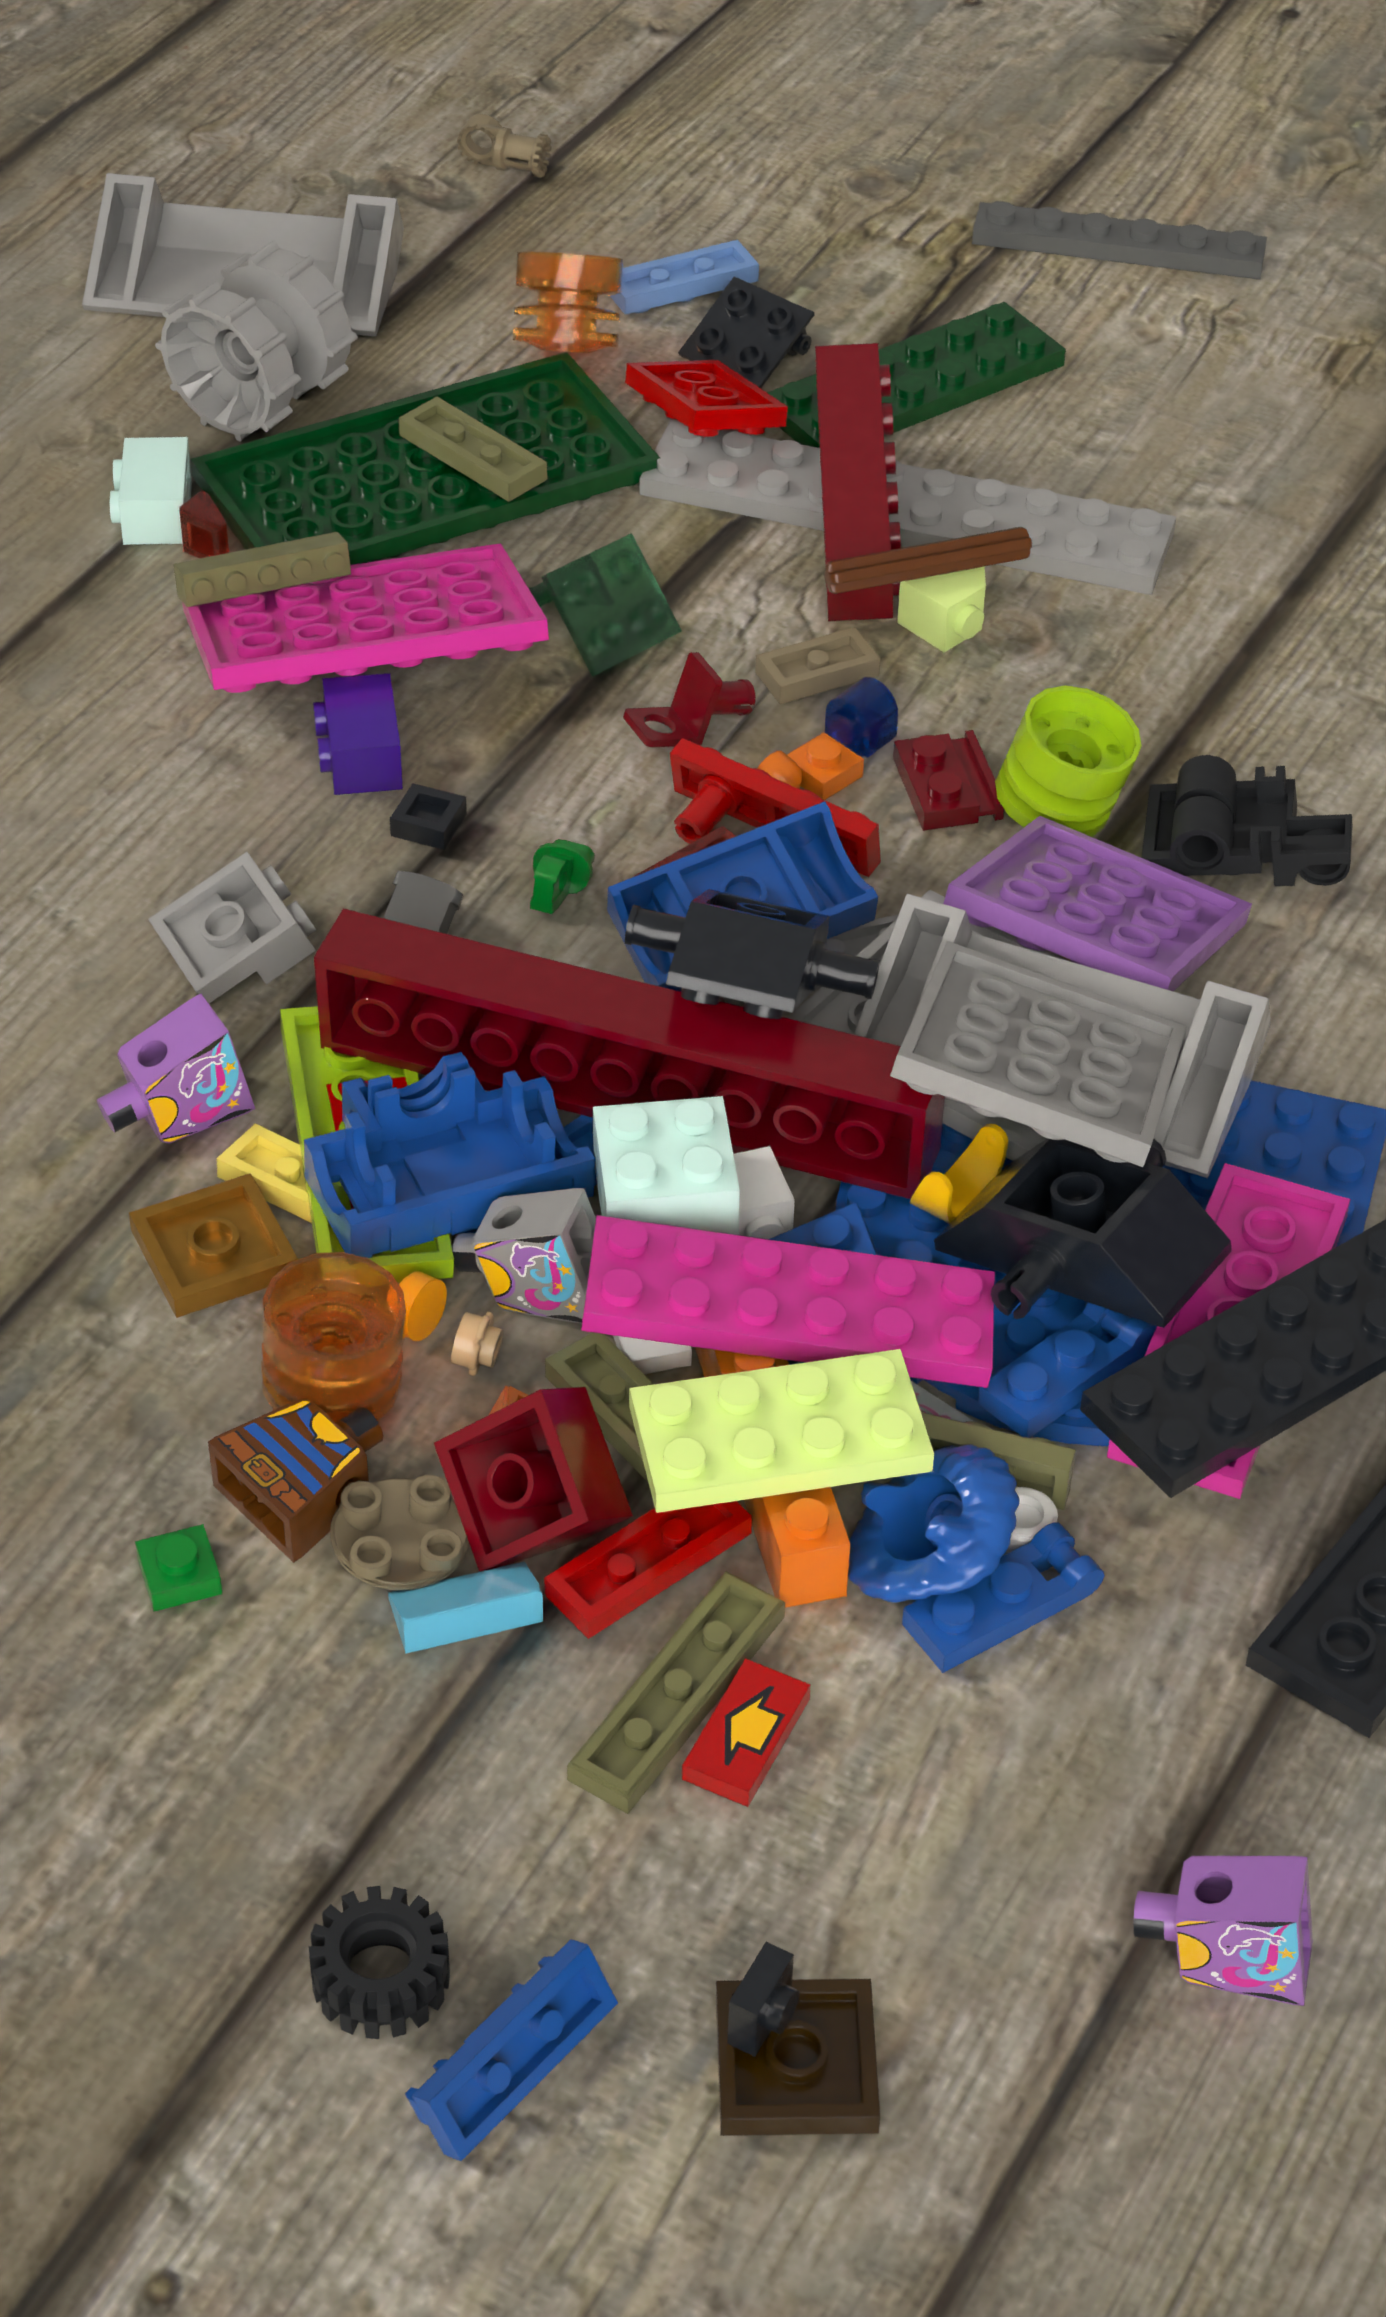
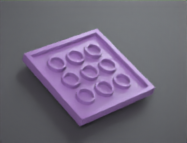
(1097, 905)

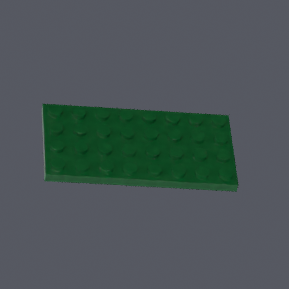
(395, 497)

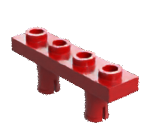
(754, 797)

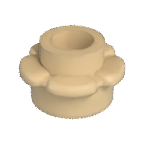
(476, 1342)

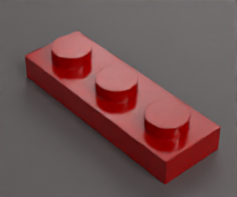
(642, 1562)

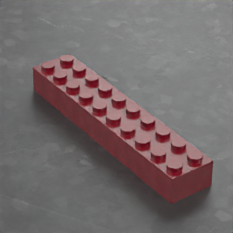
(612, 1040)

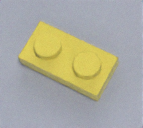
(273, 1165)

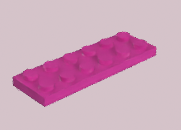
(1272, 1233)
(788, 1299)

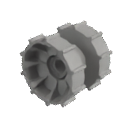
(256, 340)

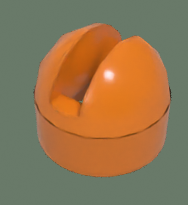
(782, 768)

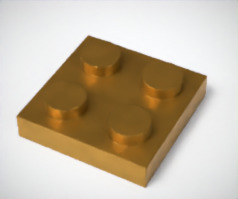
(212, 1244)

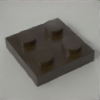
(811, 2075)

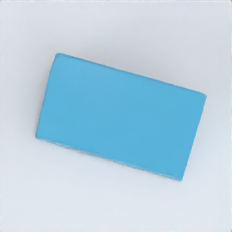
(467, 1607)

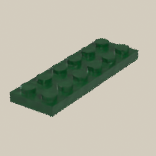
(942, 369)

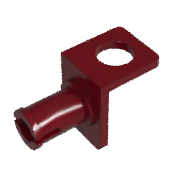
(695, 701)

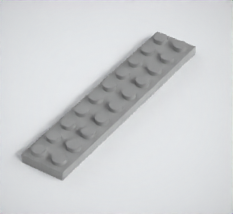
(783, 484)

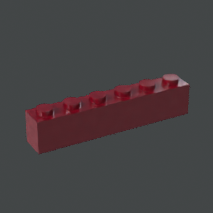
(855, 470)

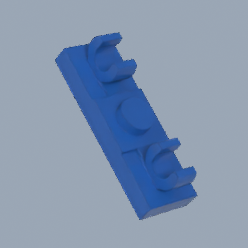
(513, 2049)

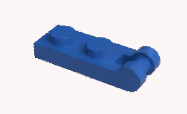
(1062, 1366)
(1004, 1603)

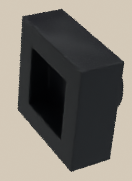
(428, 816)
(762, 2000)

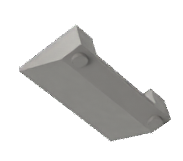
(160, 251)
(1215, 1057)

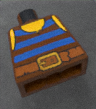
(292, 1468)

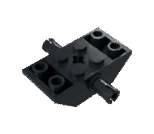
(750, 953)
(1090, 1232)

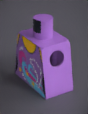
(179, 1076)
(1237, 1924)

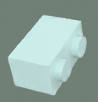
(150, 488)

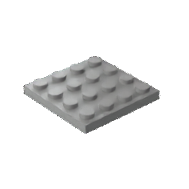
(1041, 1054)

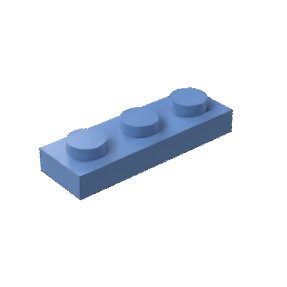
(684, 276)

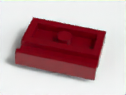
(947, 780)

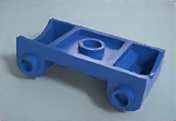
(781, 863)

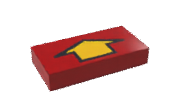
(746, 1732)

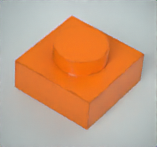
(827, 765)

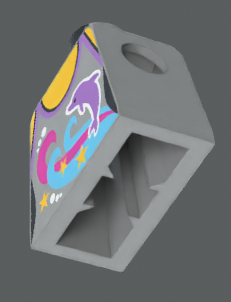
(533, 1252)

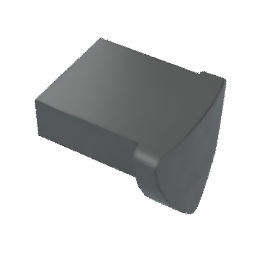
(423, 902)

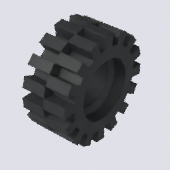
(384, 1999)

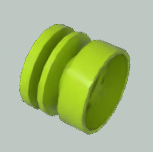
(1068, 759)

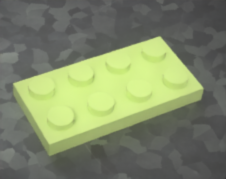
(779, 1430)

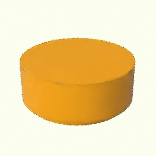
(424, 1304)

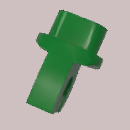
(559, 871)

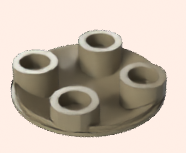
(399, 1532)

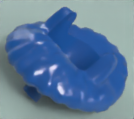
(934, 1527)

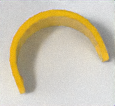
(951, 1192)

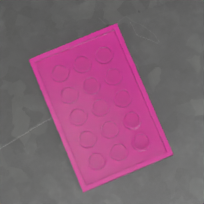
(374, 617)

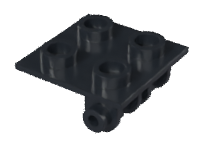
(750, 331)

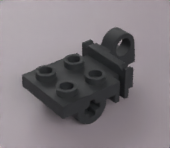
(1233, 826)

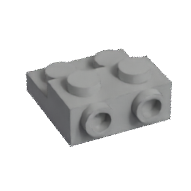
(234, 928)

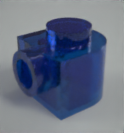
(863, 717)

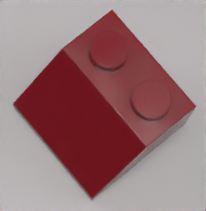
(532, 1477)

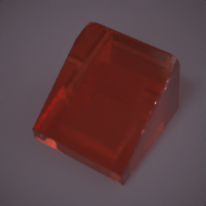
(203, 527)

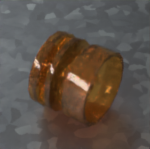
(567, 300)
(333, 1335)

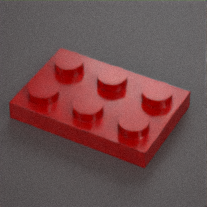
(706, 396)

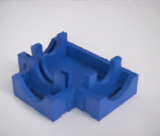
(438, 1155)

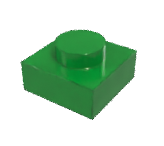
(178, 1567)

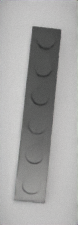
(1119, 240)

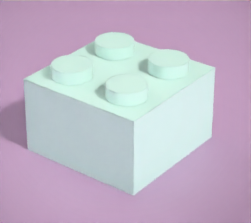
(667, 1164)

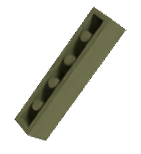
(262, 569)

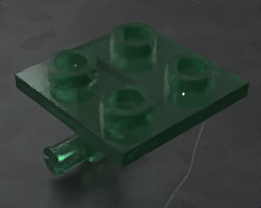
(609, 604)

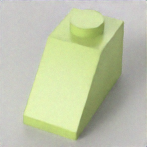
(944, 607)

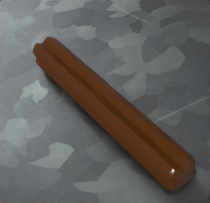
(927, 560)

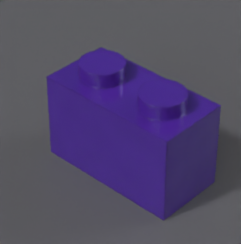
(360, 732)

